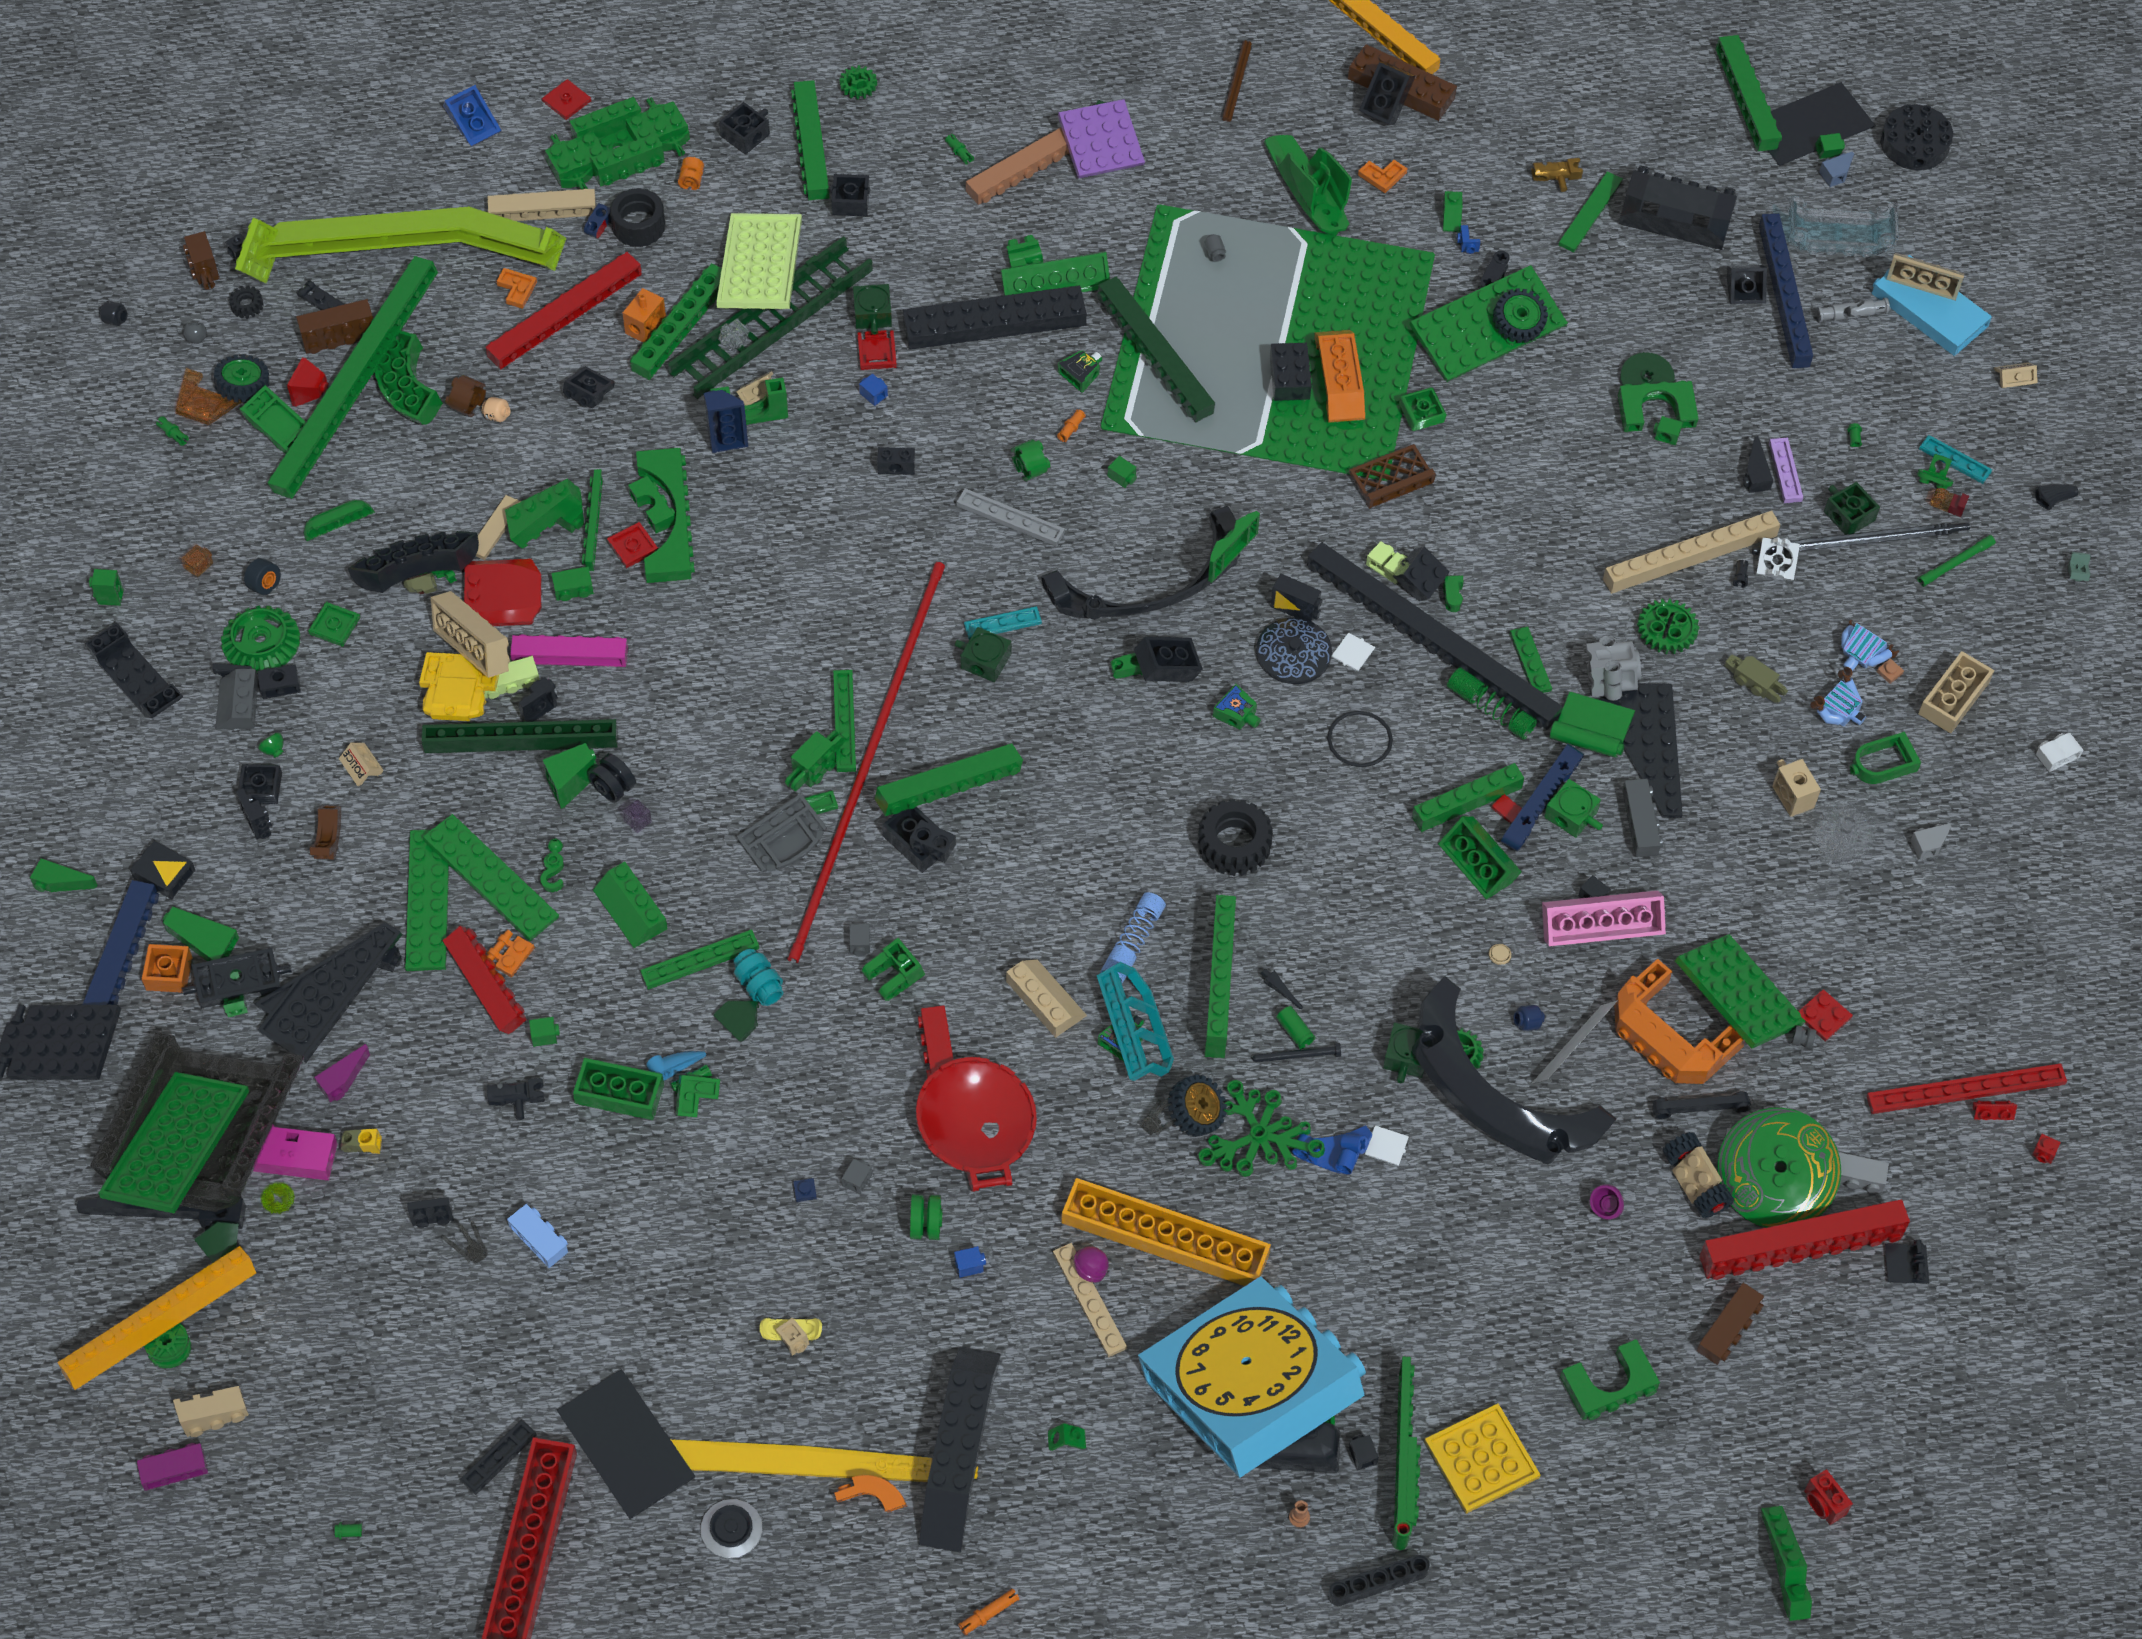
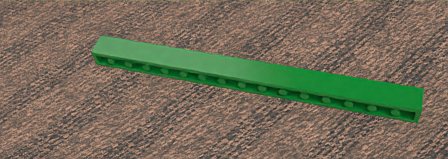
(352, 377)

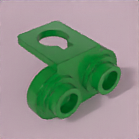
(1942, 481)

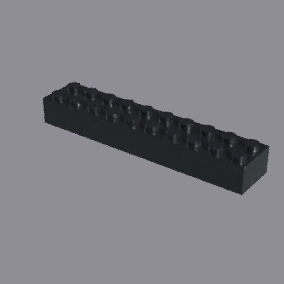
(994, 317)

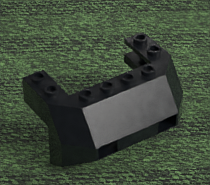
(1677, 208)

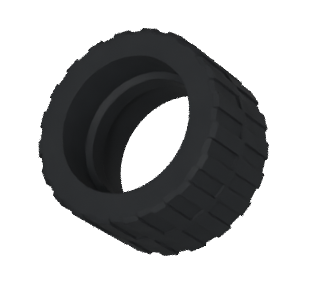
(640, 233)

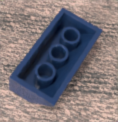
(725, 421)

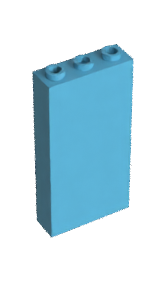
(1942, 319)

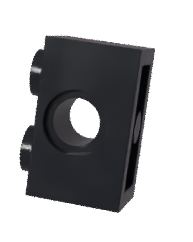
(896, 461)
(288, 685)

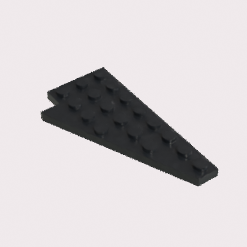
(1653, 743)
(313, 1002)

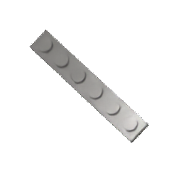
(1010, 517)

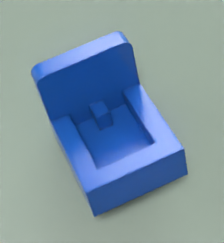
(1467, 245)

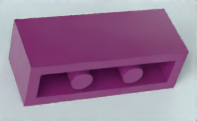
(172, 1466)

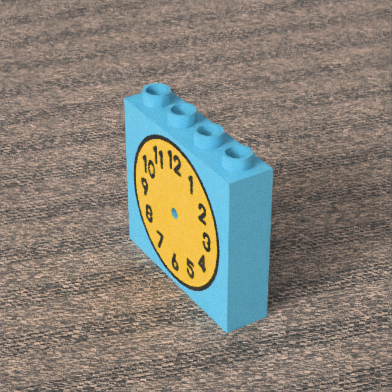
(1253, 1375)

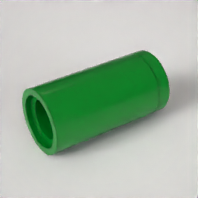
(1295, 1027)

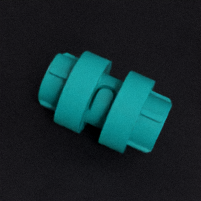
(755, 973)

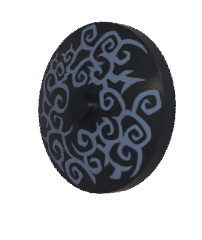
(1294, 650)

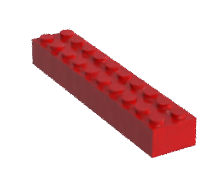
(1804, 1239)
(530, 1540)

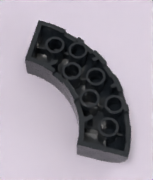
(414, 558)

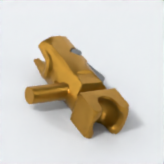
(1556, 170)

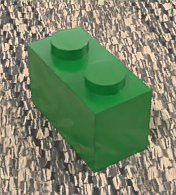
(572, 583)
(106, 587)

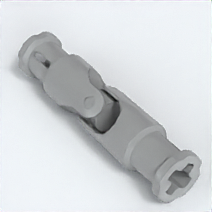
(1861, 308)

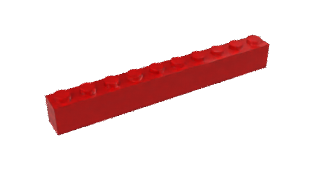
(563, 310)

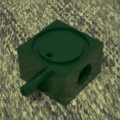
(872, 307)
(1851, 508)
(985, 654)
(1399, 1052)

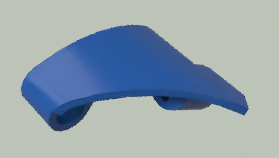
(1340, 1150)

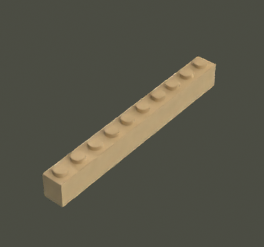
(1691, 552)

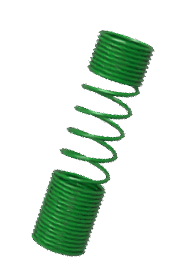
(1467, 685)

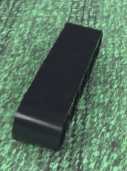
(1386, 1573)

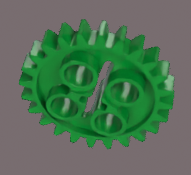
(1651, 620)

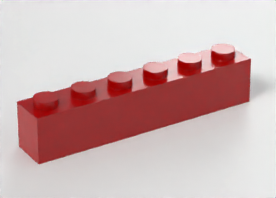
(485, 980)

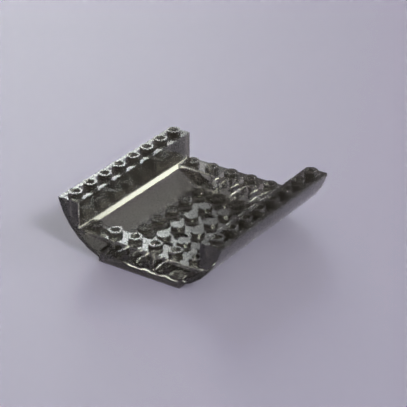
(238, 1150)

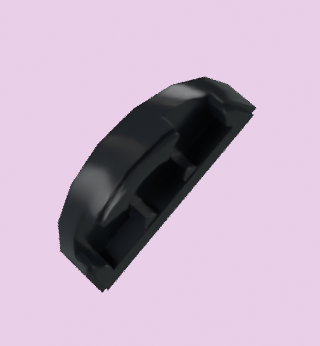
(225, 669)

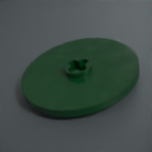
(1646, 363)

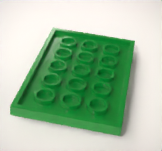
(1740, 991)

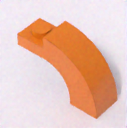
(875, 1486)

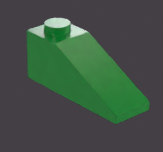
(59, 878)

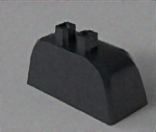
(1313, 1452)

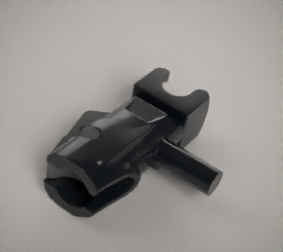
(513, 1092)

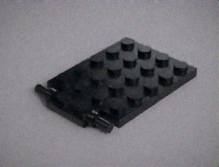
(58, 1042)

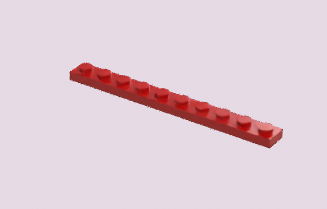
(1966, 1088)

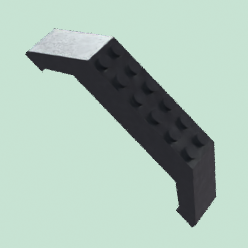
(957, 1449)

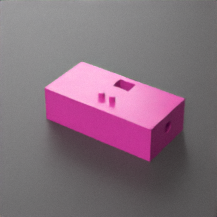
(298, 1154)

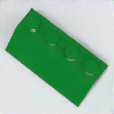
(1479, 857)
(630, 905)

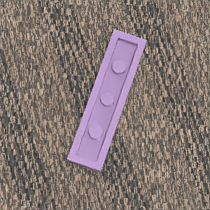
(1786, 470)

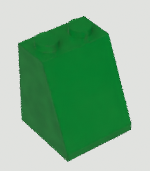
(568, 772)

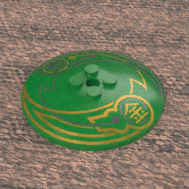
(1749, 1172)

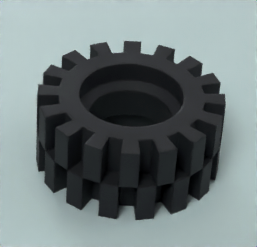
(246, 310)

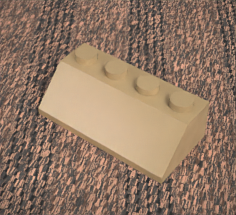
(1925, 276)
(1044, 996)

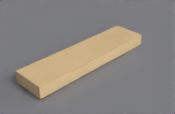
(494, 528)

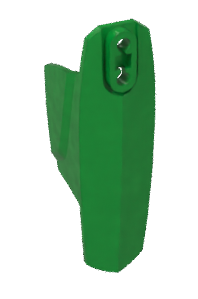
(1316, 183)

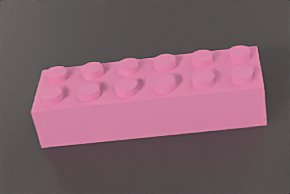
(1603, 918)

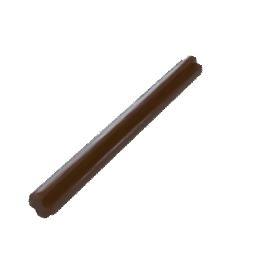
(1236, 81)

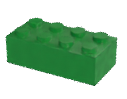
(618, 1089)

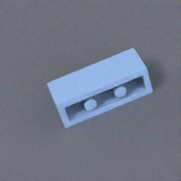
(538, 1235)

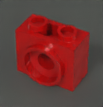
(1827, 1497)

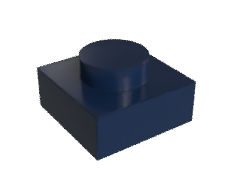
(805, 1190)

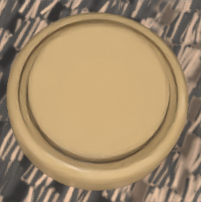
(1500, 954)

